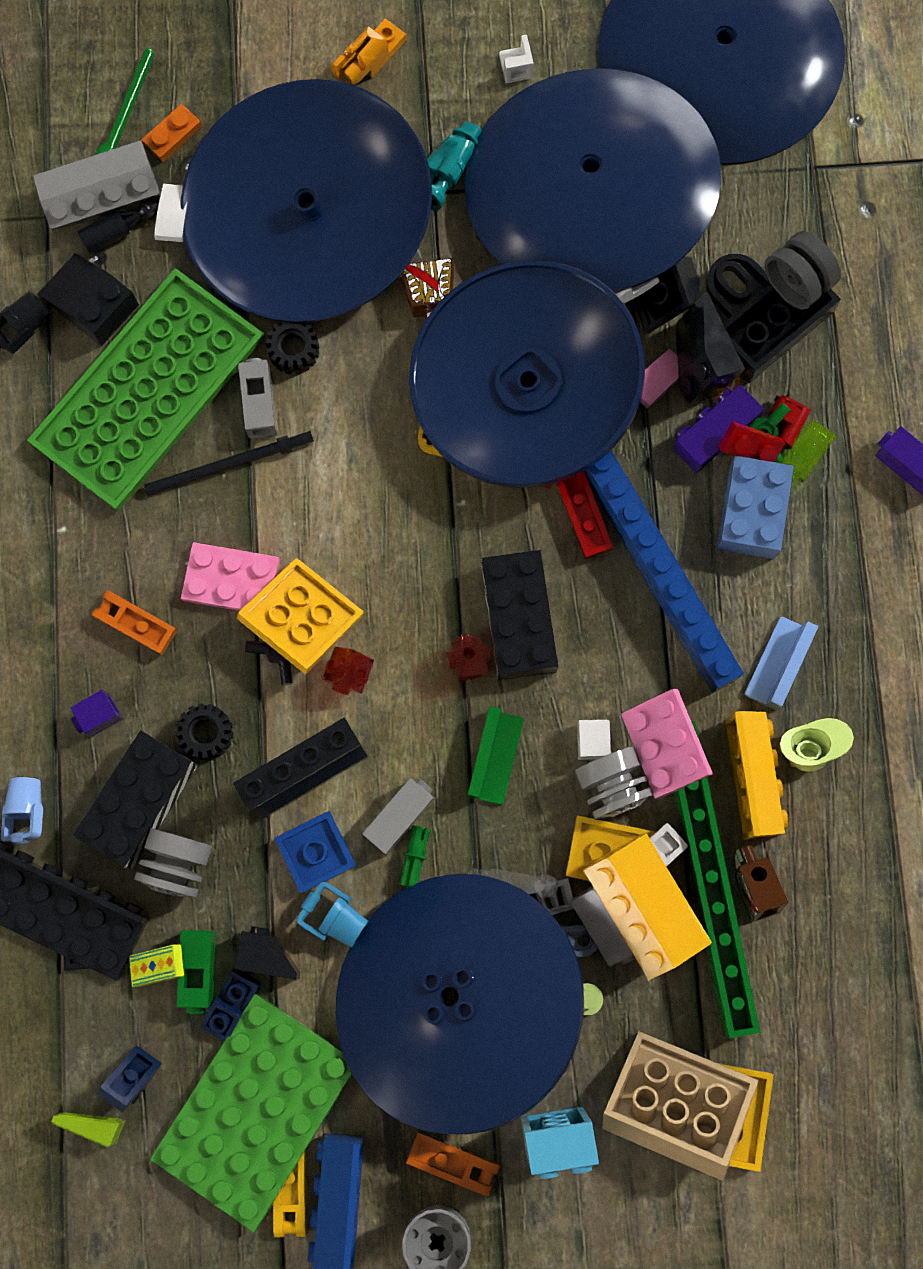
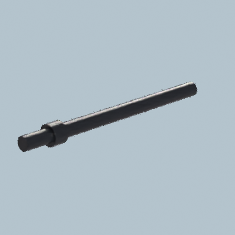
(283, 445)

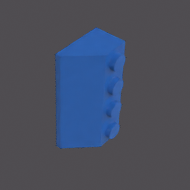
(338, 1201)

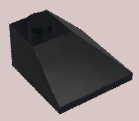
(669, 297)

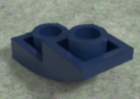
(230, 1004)

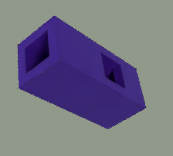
(904, 456)

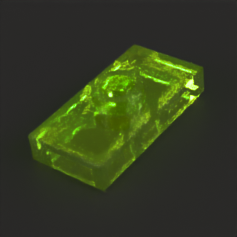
(809, 449)

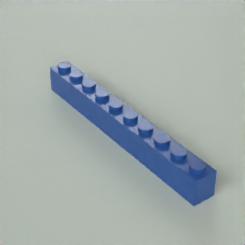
(663, 573)

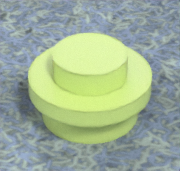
(592, 999)

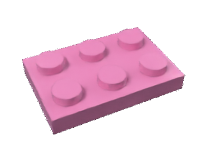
(226, 576)
(666, 744)

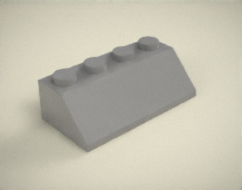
(96, 186)

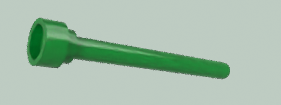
(128, 103)

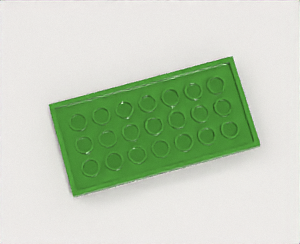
(146, 389)

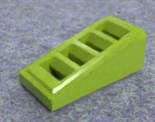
(94, 1128)

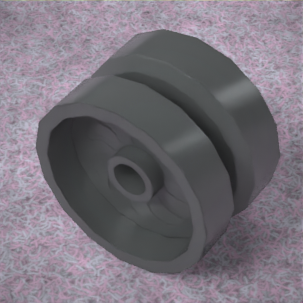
(802, 270)

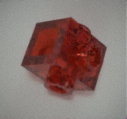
(469, 668)
(347, 670)

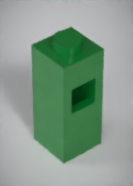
(199, 959)

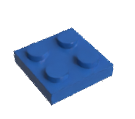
(315, 852)

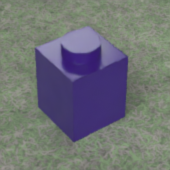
(95, 714)

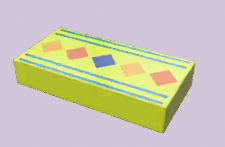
(156, 965)

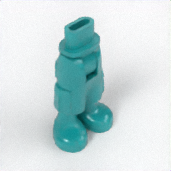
(450, 160)

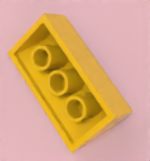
(755, 775)
(647, 906)

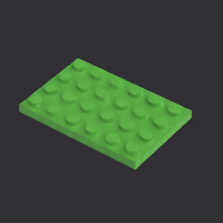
(254, 1112)

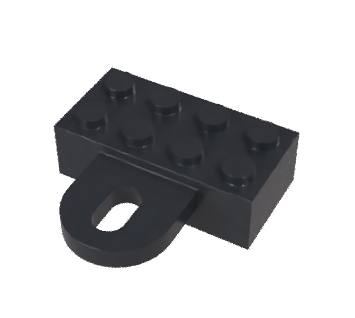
(759, 318)

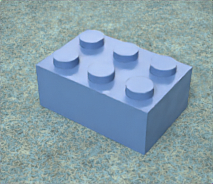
(755, 507)

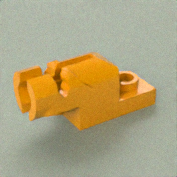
(368, 52)

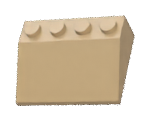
(680, 1105)

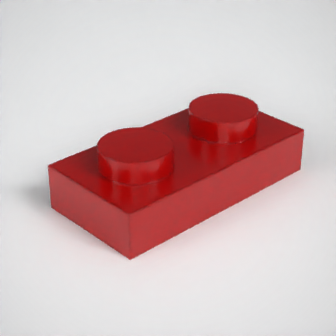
(751, 443)

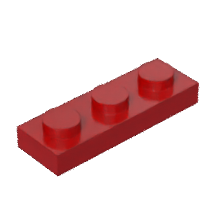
(584, 516)

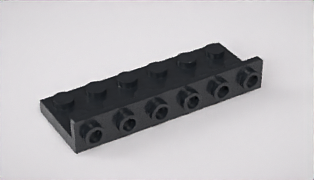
(67, 914)

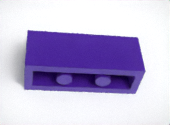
(700, 443)

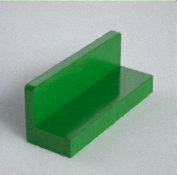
(495, 756)

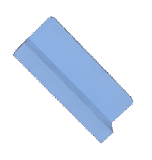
(780, 662)

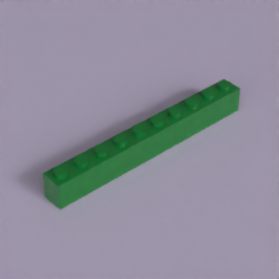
(716, 910)

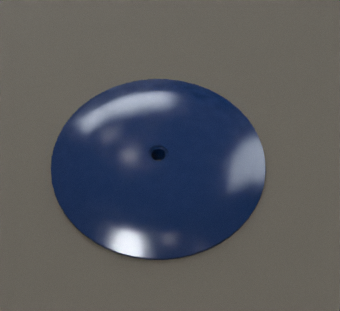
(753, 92)
(296, 148)
(629, 217)

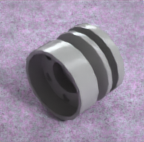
(614, 783)
(173, 863)
(438, 1220)

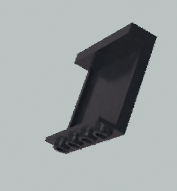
(301, 769)

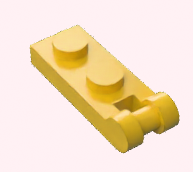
(292, 1199)

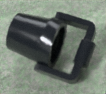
(25, 317)

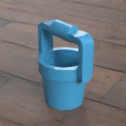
(340, 923)

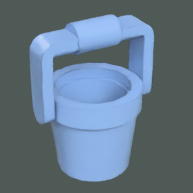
(22, 803)

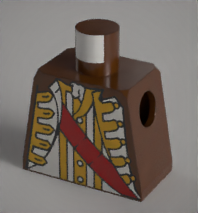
(427, 284)
(760, 897)

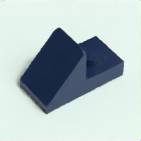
(129, 1079)

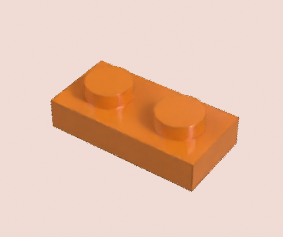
(171, 133)

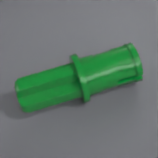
(414, 856)

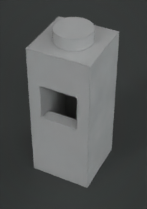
(257, 398)
(399, 815)
(601, 927)

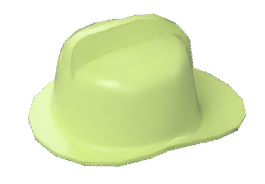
(816, 743)

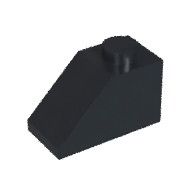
(264, 955)

